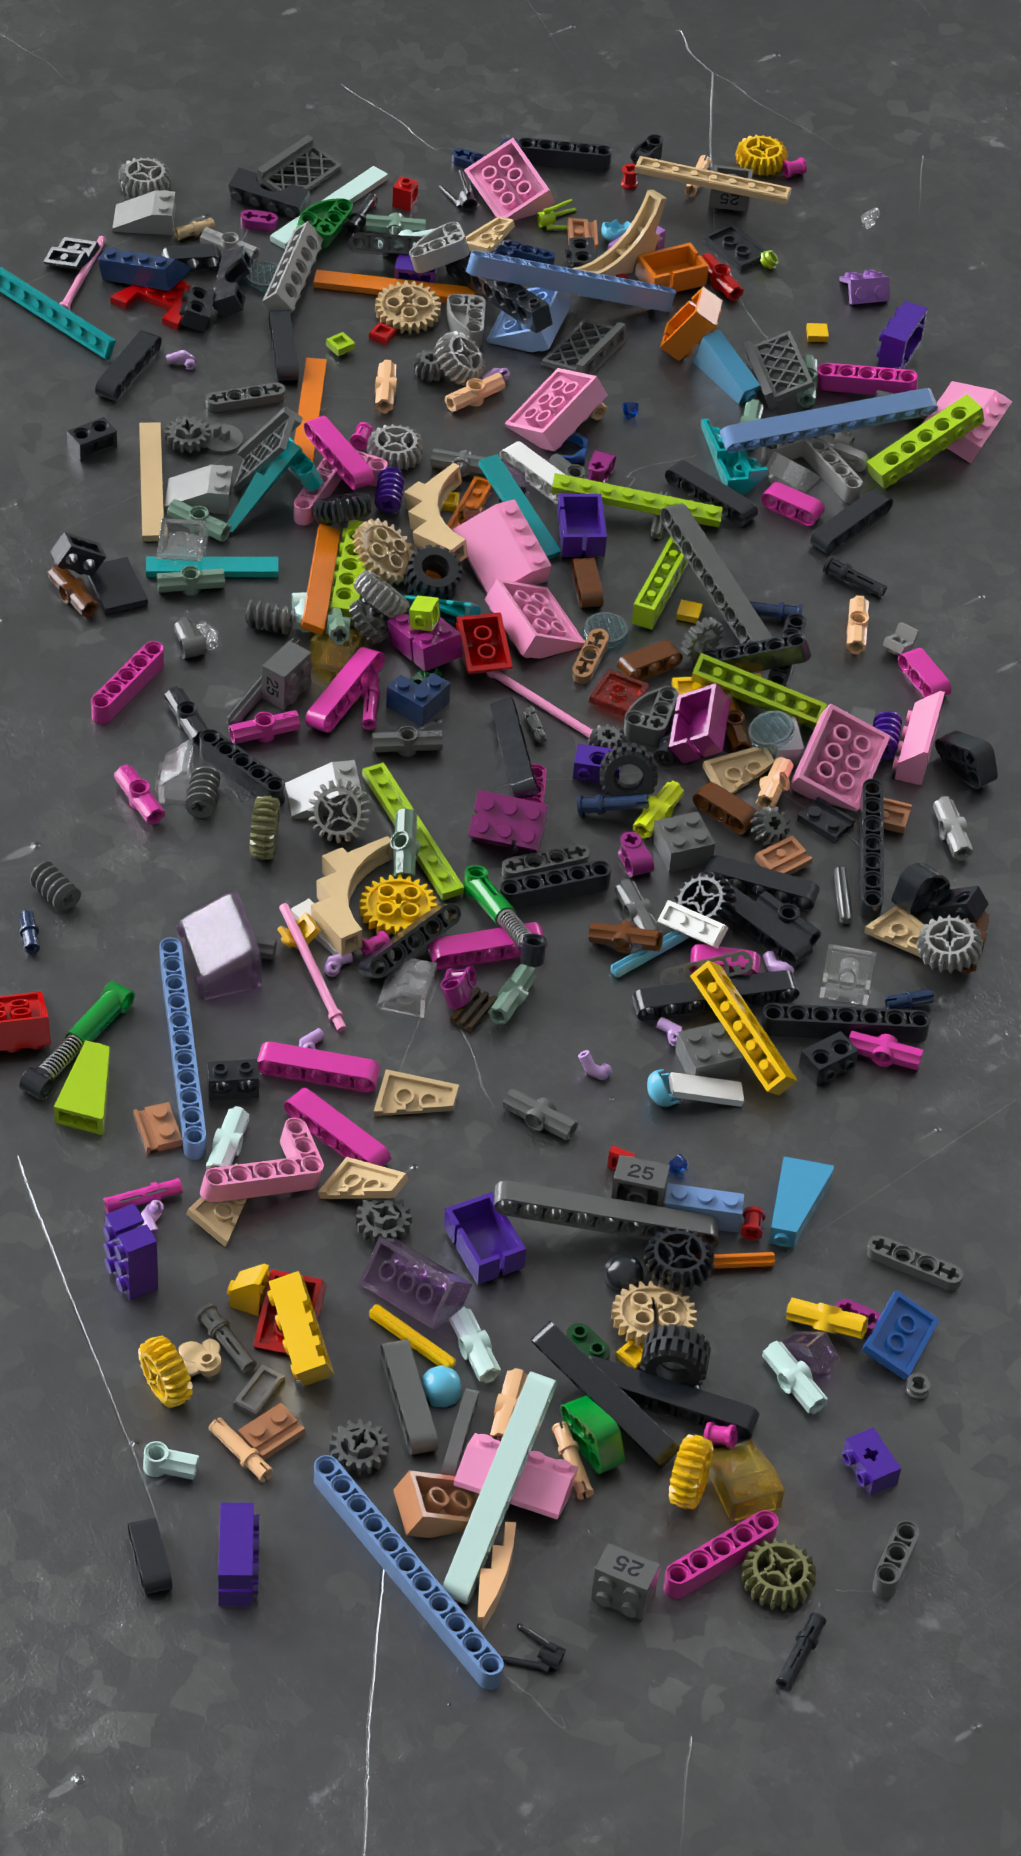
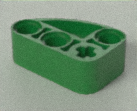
(327, 218)
(595, 1432)

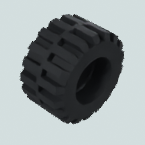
(434, 560)
(633, 756)
(676, 1354)

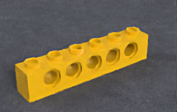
(743, 1028)

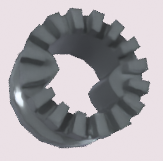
(916, 1393)

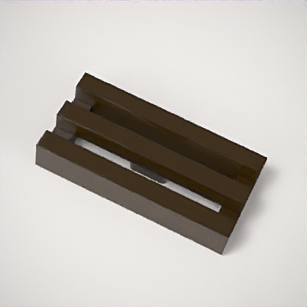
(482, 997)

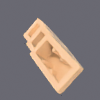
(494, 1580)

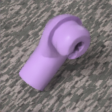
(335, 962)
(311, 1039)

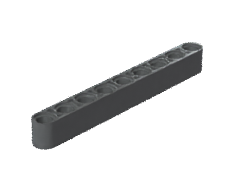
(713, 574)
(598, 1212)

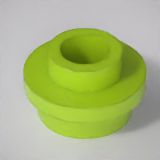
(769, 259)

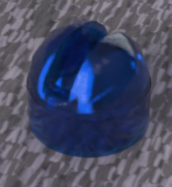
(630, 409)
(677, 1164)

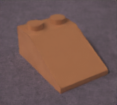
(433, 1505)

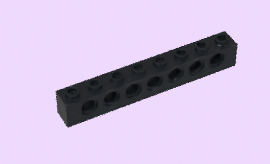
(507, 296)

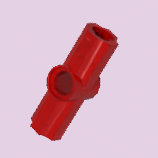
(722, 279)

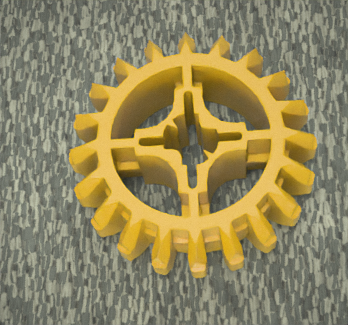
(761, 155)
(165, 1371)
(690, 1472)

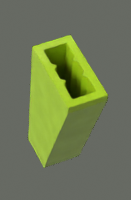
(85, 1091)

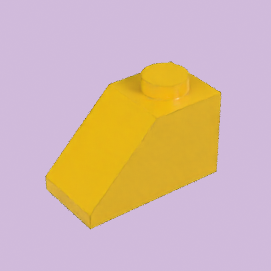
(249, 1289)

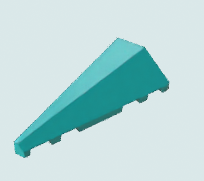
(736, 468)
(263, 482)
(451, 609)

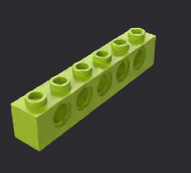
(925, 441)
(348, 568)
(659, 586)
(758, 690)

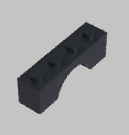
(289, 201)
(227, 294)

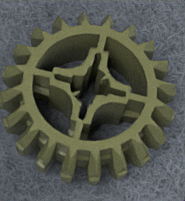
(264, 827)
(774, 1583)

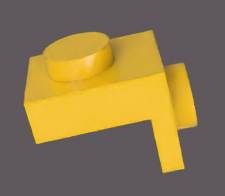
(308, 928)

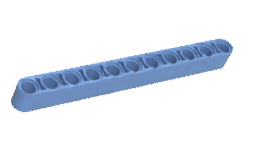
(570, 281)
(828, 420)
(182, 1049)
(408, 1581)

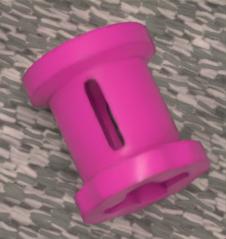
(794, 167)
(357, 438)
(368, 946)
(721, 1435)

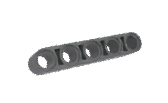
(409, 1397)

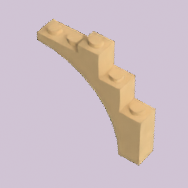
(637, 239)
(424, 512)
(342, 875)

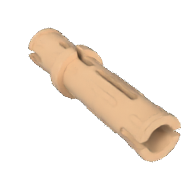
(702, 164)
(569, 1451)
(248, 1456)

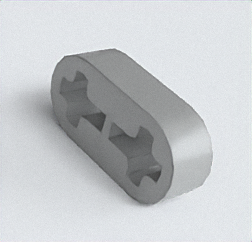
(851, 456)

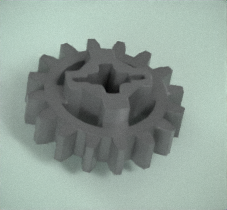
(187, 434)
(369, 620)
(702, 638)
(384, 1219)
(361, 1446)

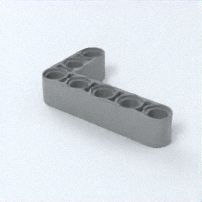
(824, 462)

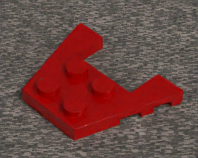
(164, 299)

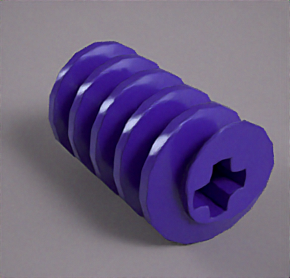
(389, 490)
(889, 723)

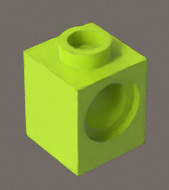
(424, 613)

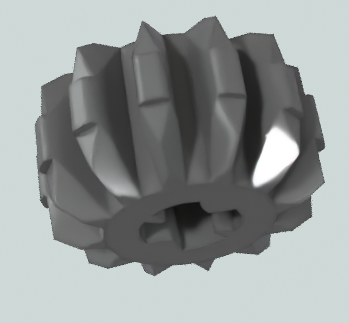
(426, 366)
(607, 737)
(768, 834)

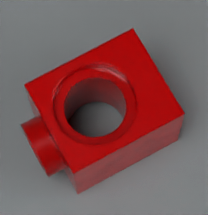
(405, 193)

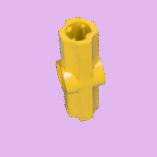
(827, 1318)

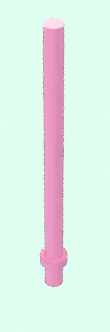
(81, 277)
(539, 701)
(335, 1015)

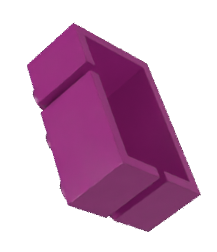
(426, 648)
(699, 723)
(508, 819)

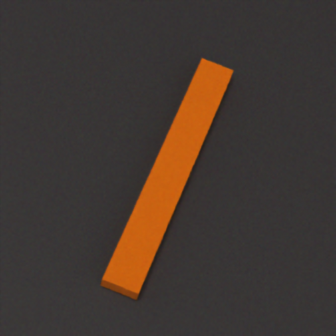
(374, 284)
(310, 401)
(475, 496)
(320, 579)

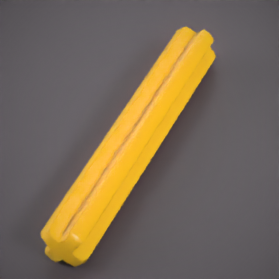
(415, 1339)

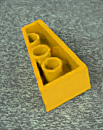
(300, 1329)

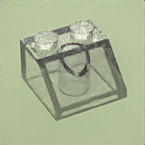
(791, 474)
(182, 540)
(175, 774)
(848, 974)
(409, 988)

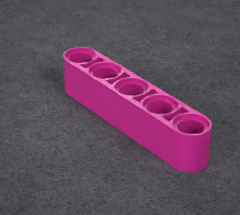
(865, 379)
(339, 452)
(127, 682)
(345, 689)
(476, 947)
(318, 1067)
(336, 1129)
(715, 1564)

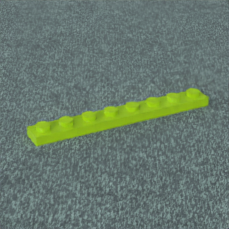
(634, 499)
(430, 856)

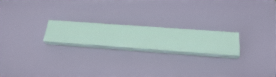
(351, 191)

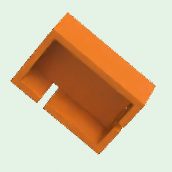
(673, 267)
(691, 324)

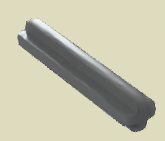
(657, 526)
(843, 895)

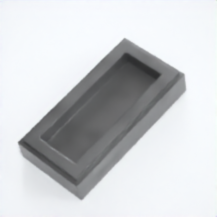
(259, 1391)

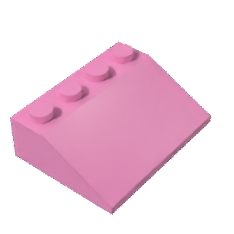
(510, 183)
(993, 406)
(557, 408)
(504, 547)
(533, 619)
(839, 759)

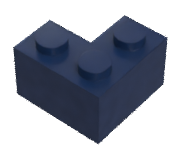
(417, 701)

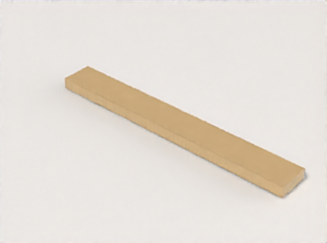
(713, 180)
(151, 480)

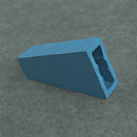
(726, 368)
(798, 1196)

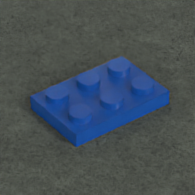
(900, 1335)

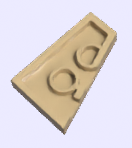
(490, 235)
(738, 768)
(897, 929)
(414, 1094)
(362, 1180)
(217, 1217)

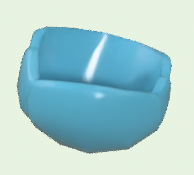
(614, 230)
(659, 1089)
(442, 1386)

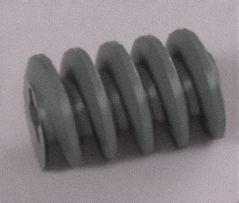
(269, 618)
(202, 792)
(54, 886)

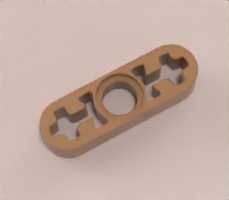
(591, 664)

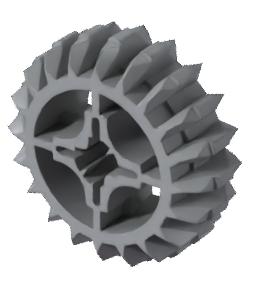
(144, 176)
(459, 357)
(397, 446)
(381, 594)
(330, 803)
(935, 939)

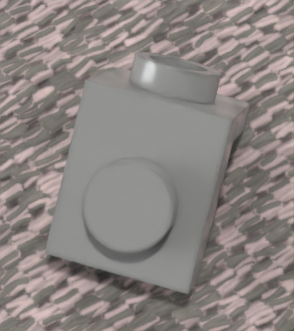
(902, 640)

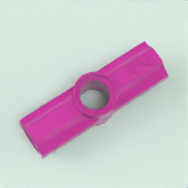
(264, 727)
(139, 794)
(886, 1050)

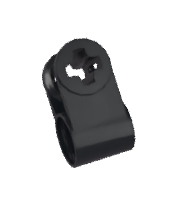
(650, 147)

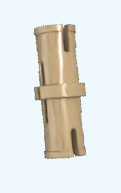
(193, 229)

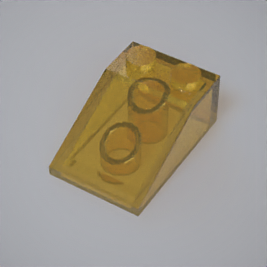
(333, 657)
(745, 1480)

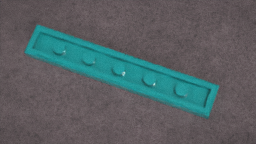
(508, 490)
(232, 566)

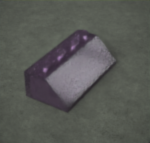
(414, 1283)

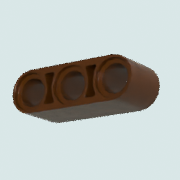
(587, 582)
(650, 660)
(724, 807)

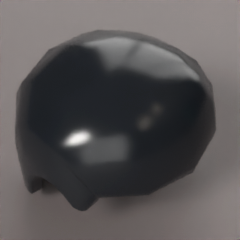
(623, 1271)

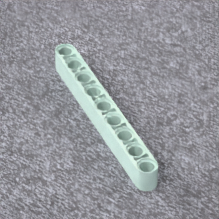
(499, 1487)

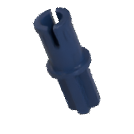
(29, 932)
(909, 999)

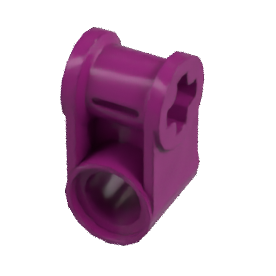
(601, 466)
(635, 855)
(458, 986)

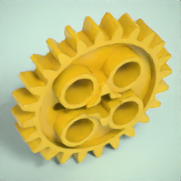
(395, 904)

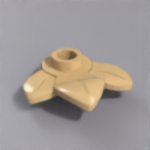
(202, 1357)

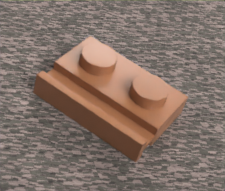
(582, 229)
(896, 815)
(784, 857)
(158, 1127)
(272, 1431)

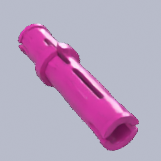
(371, 696)
(173, 1188)

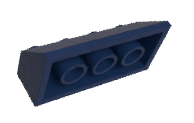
(141, 269)

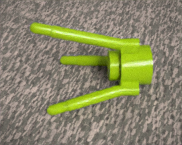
(548, 217)

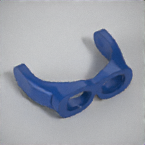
(581, 455)

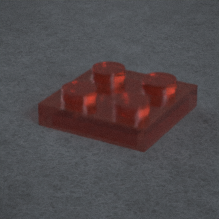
(617, 692)

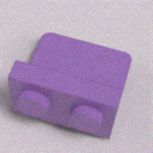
(867, 287)

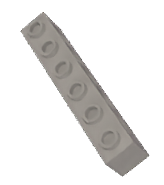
(293, 269)

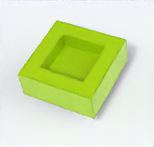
(340, 344)

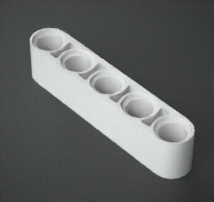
(536, 469)

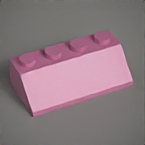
(918, 739)
(542, 1485)

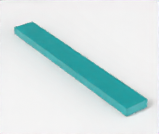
(56, 314)

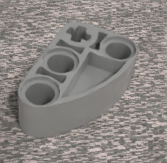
(439, 248)
(467, 315)

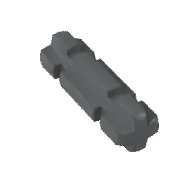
(535, 725)

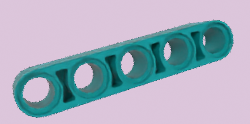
(306, 472)

